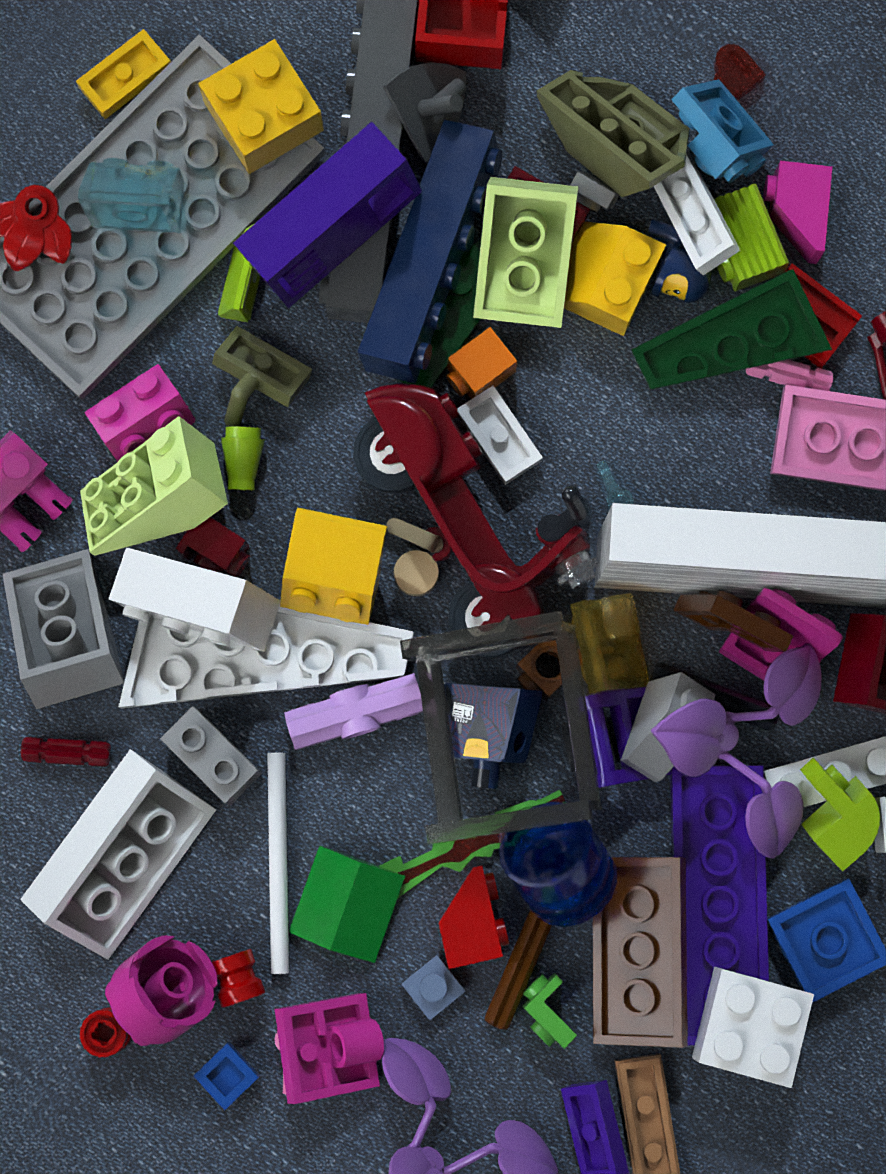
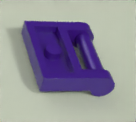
(623, 710)

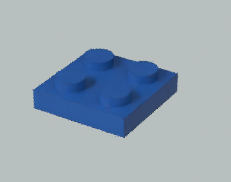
(828, 939)

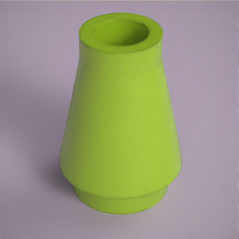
(242, 456)

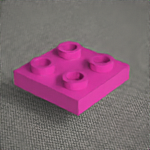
(328, 1047)

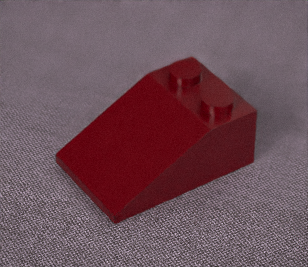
(863, 664)

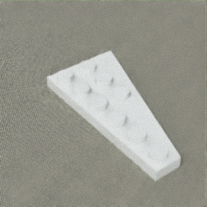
(299, 654)

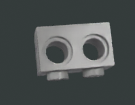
(211, 756)

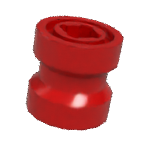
(237, 978)
(110, 1031)

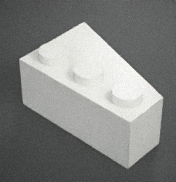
(194, 599)

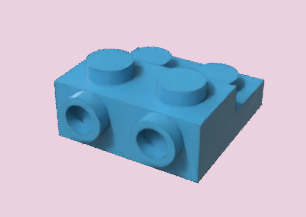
(727, 137)

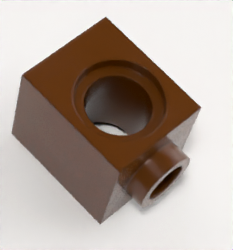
(531, 679)

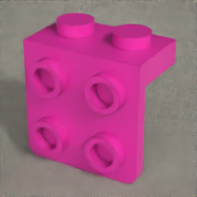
(804, 627)

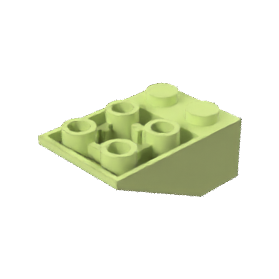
(154, 490)

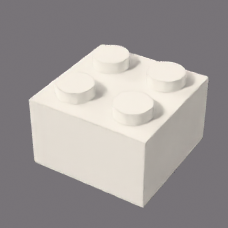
(752, 1027)

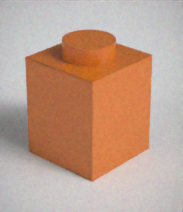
(480, 365)

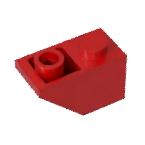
(468, 924)

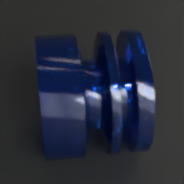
(560, 870)

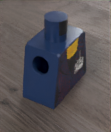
(491, 727)

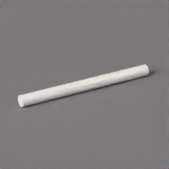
(278, 863)

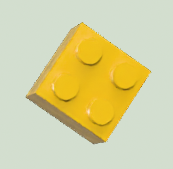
(261, 106)

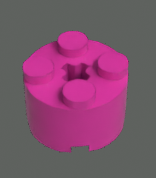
(162, 990)

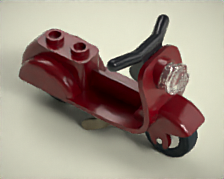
(421, 447)

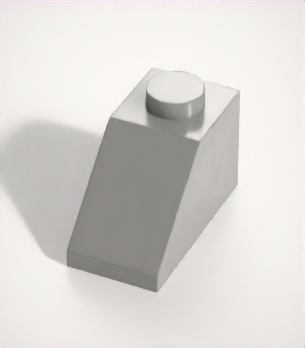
(660, 699)

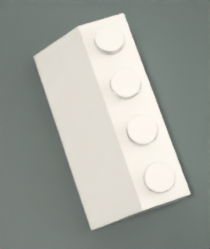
(117, 855)

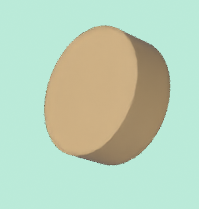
(416, 573)

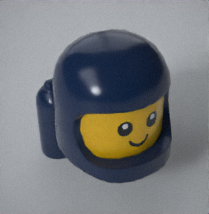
(677, 273)

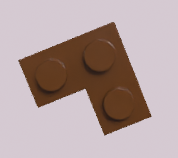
(725, 613)

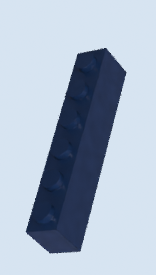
(430, 252)

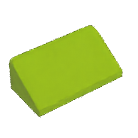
(239, 288)

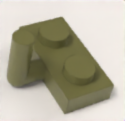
(258, 368)

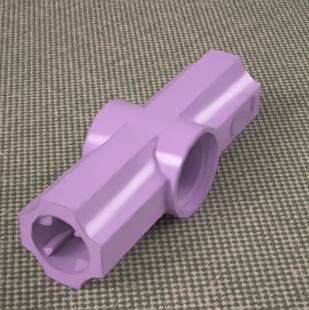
(354, 711)

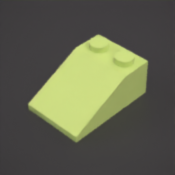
(525, 251)

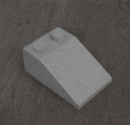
(61, 629)

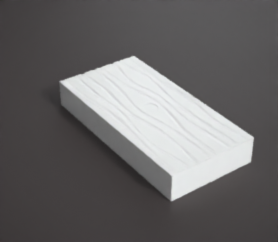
(742, 554)

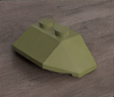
(615, 131)

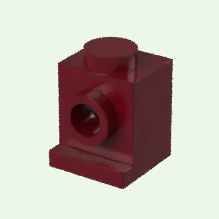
(215, 548)

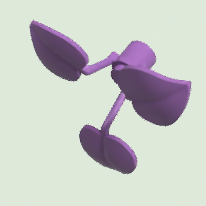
(704, 732)
(421, 1079)

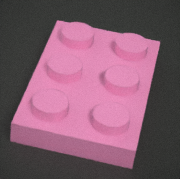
(831, 438)

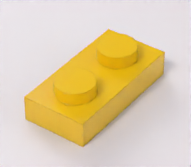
(123, 74)

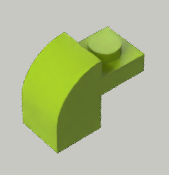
(847, 820)

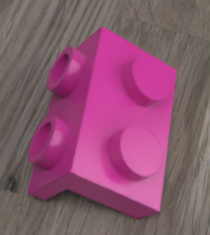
(137, 412)

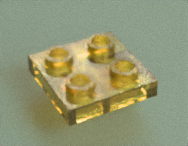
(610, 644)

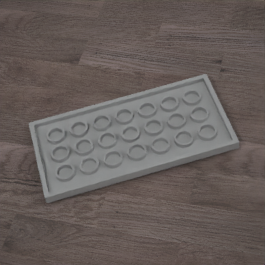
(124, 282)

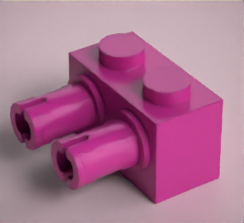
(19, 474)

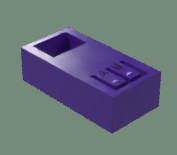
(329, 215)

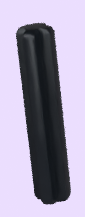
(729, 699)

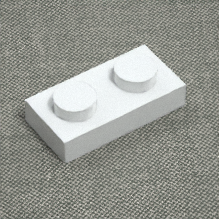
(499, 435)

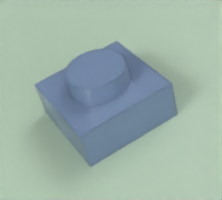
(433, 987)

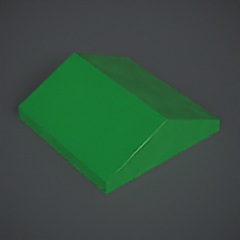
(346, 904)

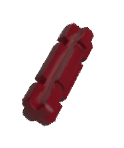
(65, 751)

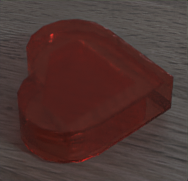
(737, 70)

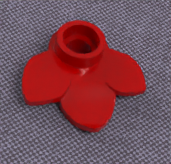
(31, 235)

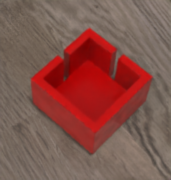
(461, 32)

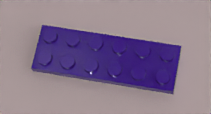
(722, 880)

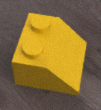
(610, 273)
(333, 566)

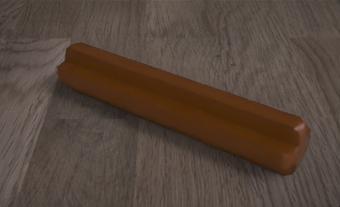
(517, 972)

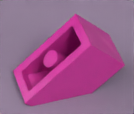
(800, 205)

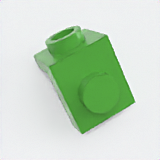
(548, 1023)

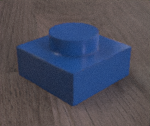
(226, 1076)

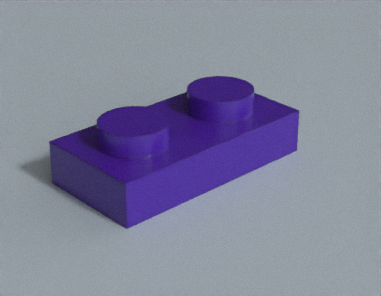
(594, 1128)

